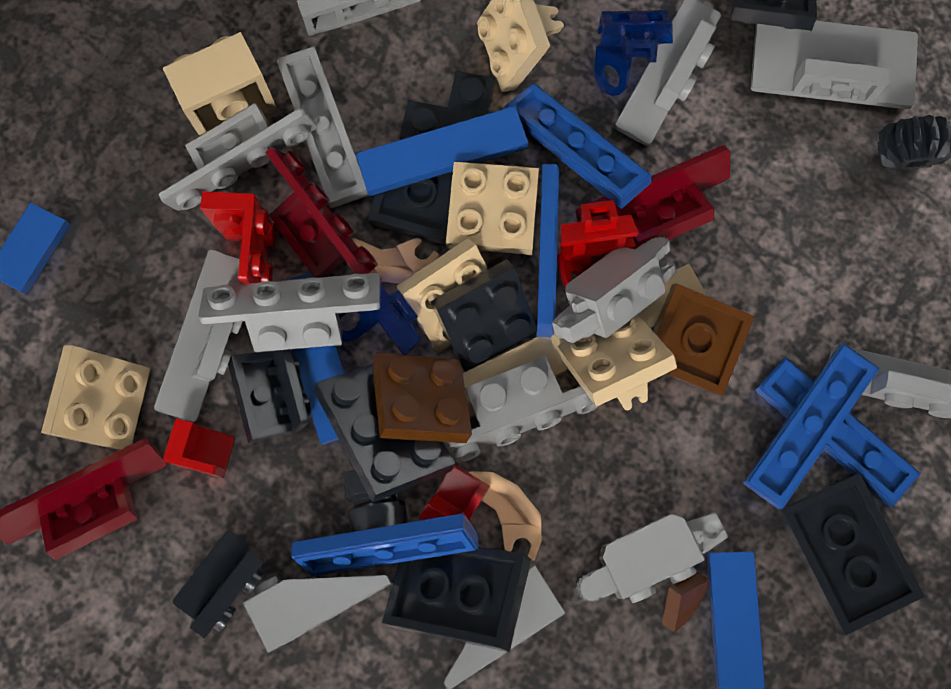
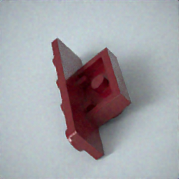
(674, 197)
(310, 226)
(83, 503)

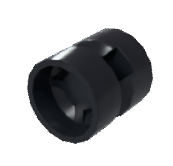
(370, 515)

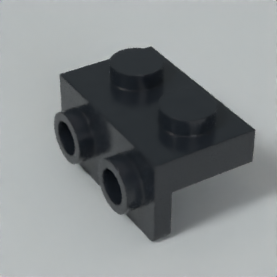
(269, 394)
(217, 582)

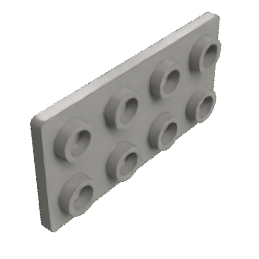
(837, 63)

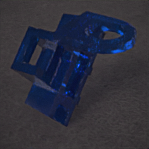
(628, 36)
(400, 332)

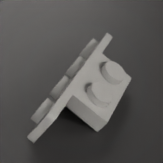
(670, 74)
(232, 150)
(291, 311)
(199, 347)
(909, 384)
(516, 403)

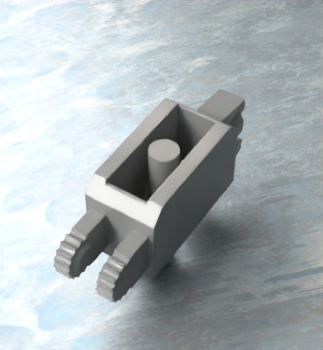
(614, 290)
(650, 555)

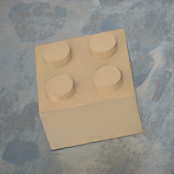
(218, 83)

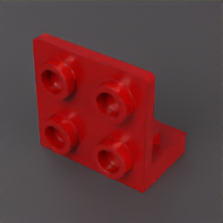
(244, 220)

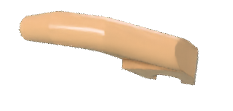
(399, 262)
(514, 510)

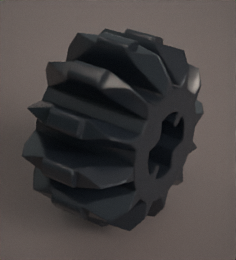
(915, 143)

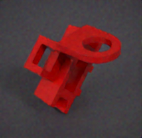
(593, 237)

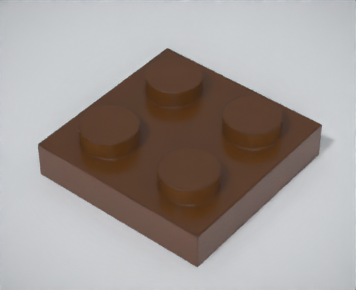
(703, 337)
(421, 398)

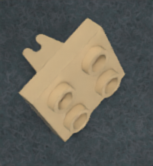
(516, 38)
(493, 207)
(434, 280)
(618, 364)
(95, 398)

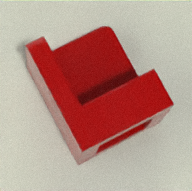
(199, 448)
(457, 494)

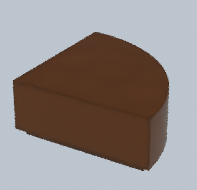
(683, 600)

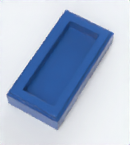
(30, 247)

